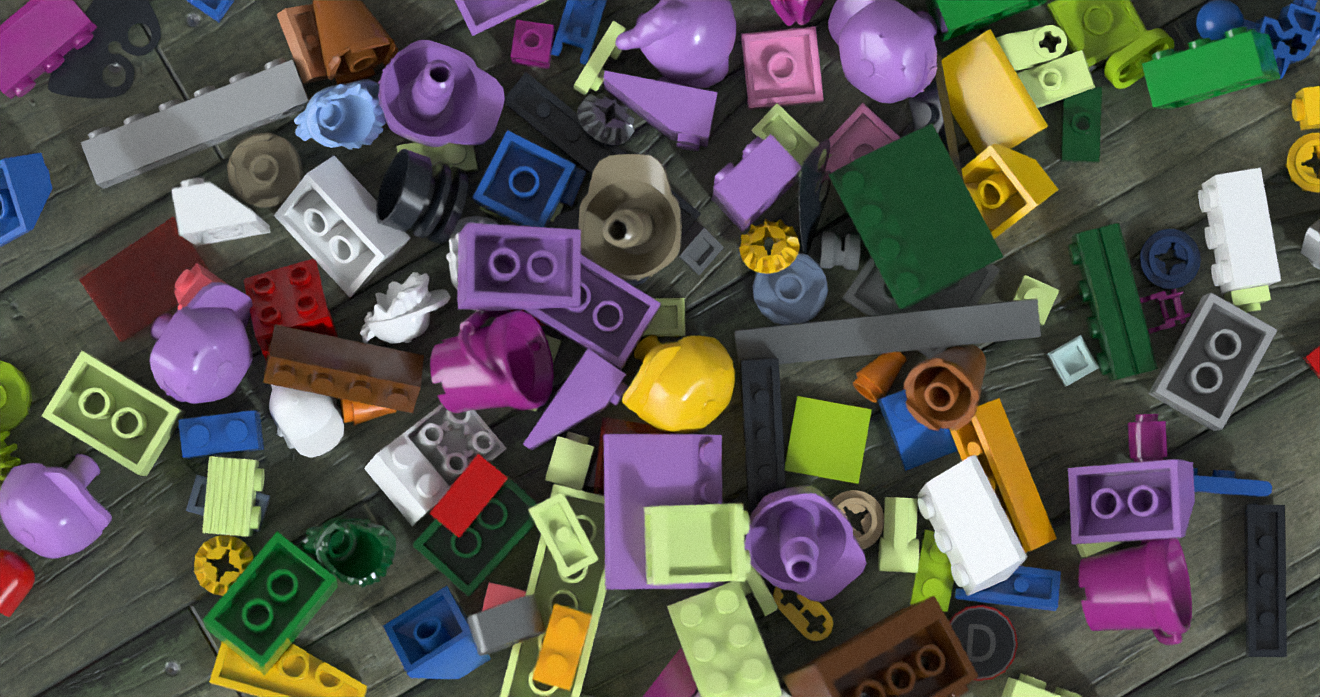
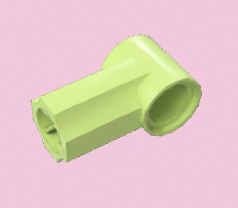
(899, 544)

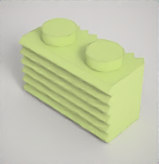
(232, 496)

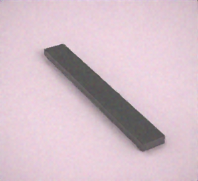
(891, 332)

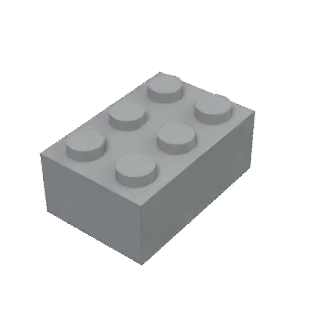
(1212, 362)

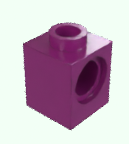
(532, 44)

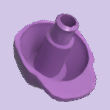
(884, 47)
(439, 96)
(203, 346)
(52, 508)
(804, 543)

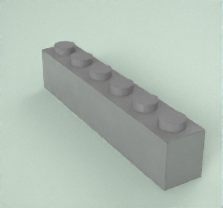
(196, 123)

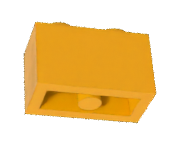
(562, 646)

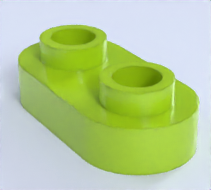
(1126, 67)

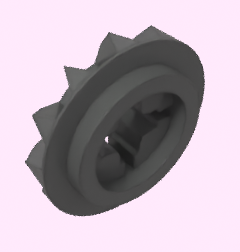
(592, 114)

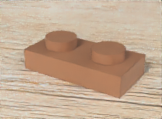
(304, 42)

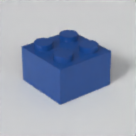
(524, 182)

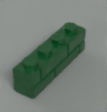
(1113, 302)

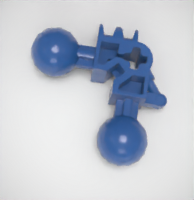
(1295, 22)

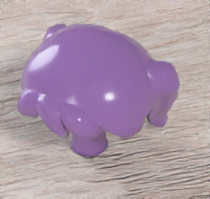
(685, 40)

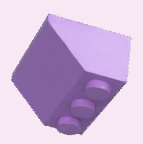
(1130, 501)

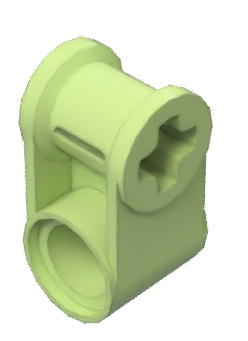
(1024, 47)

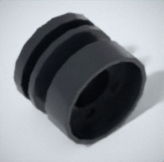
(422, 196)

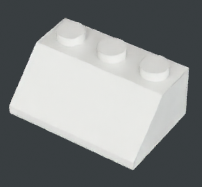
(211, 215)
(339, 226)
(971, 526)

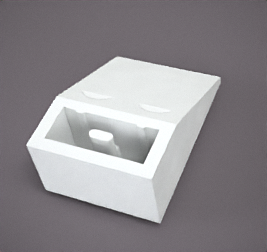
(430, 458)

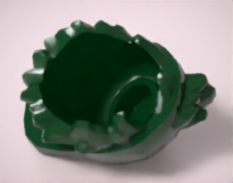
(352, 549)

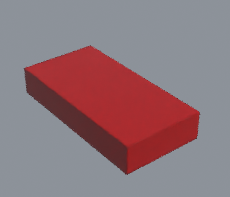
(468, 495)

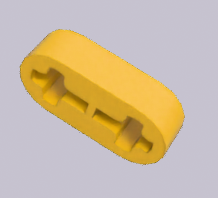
(799, 620)

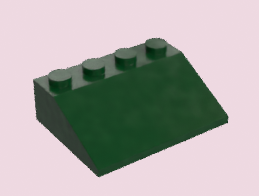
(915, 216)

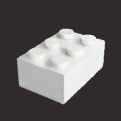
(1239, 230)

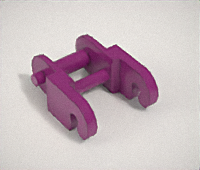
(1167, 322)

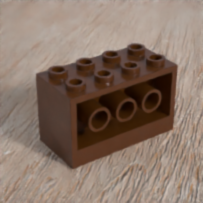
(897, 657)

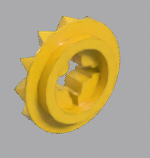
(1300, 153)
(784, 249)
(214, 549)

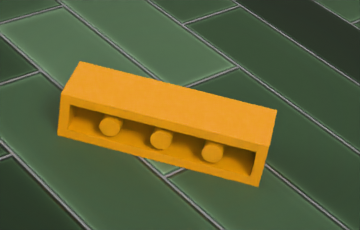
(998, 452)

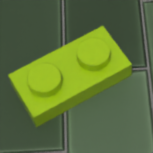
(933, 573)

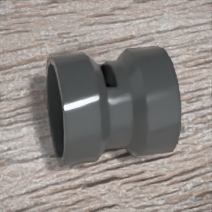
(840, 250)

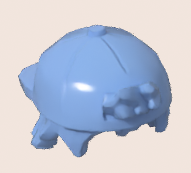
(343, 115)

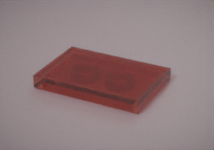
(141, 279)

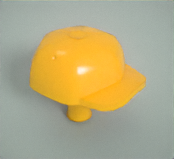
(681, 383)

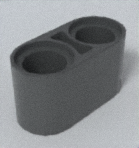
(506, 625)

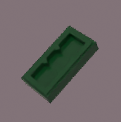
(1081, 127)

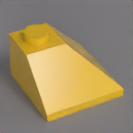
(1006, 186)

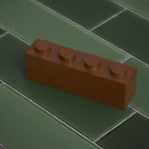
(343, 369)

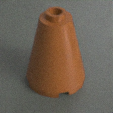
(351, 40)
(946, 387)

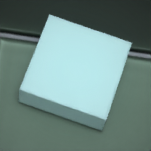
(1072, 361)

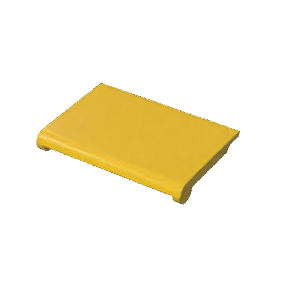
(989, 96)

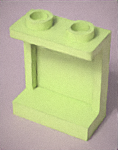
(696, 543)

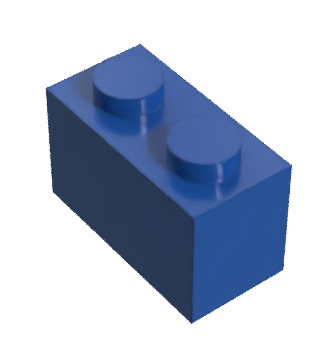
(221, 434)

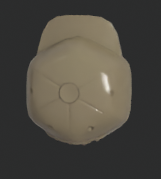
(630, 217)

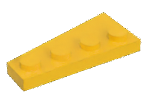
(291, 676)

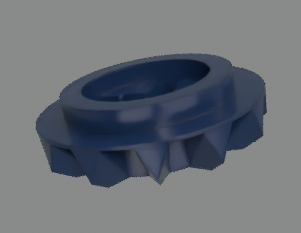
(1184, 249)

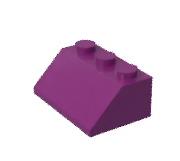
(37, 41)

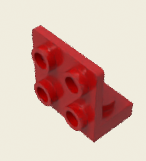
(290, 299)

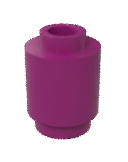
(1147, 438)

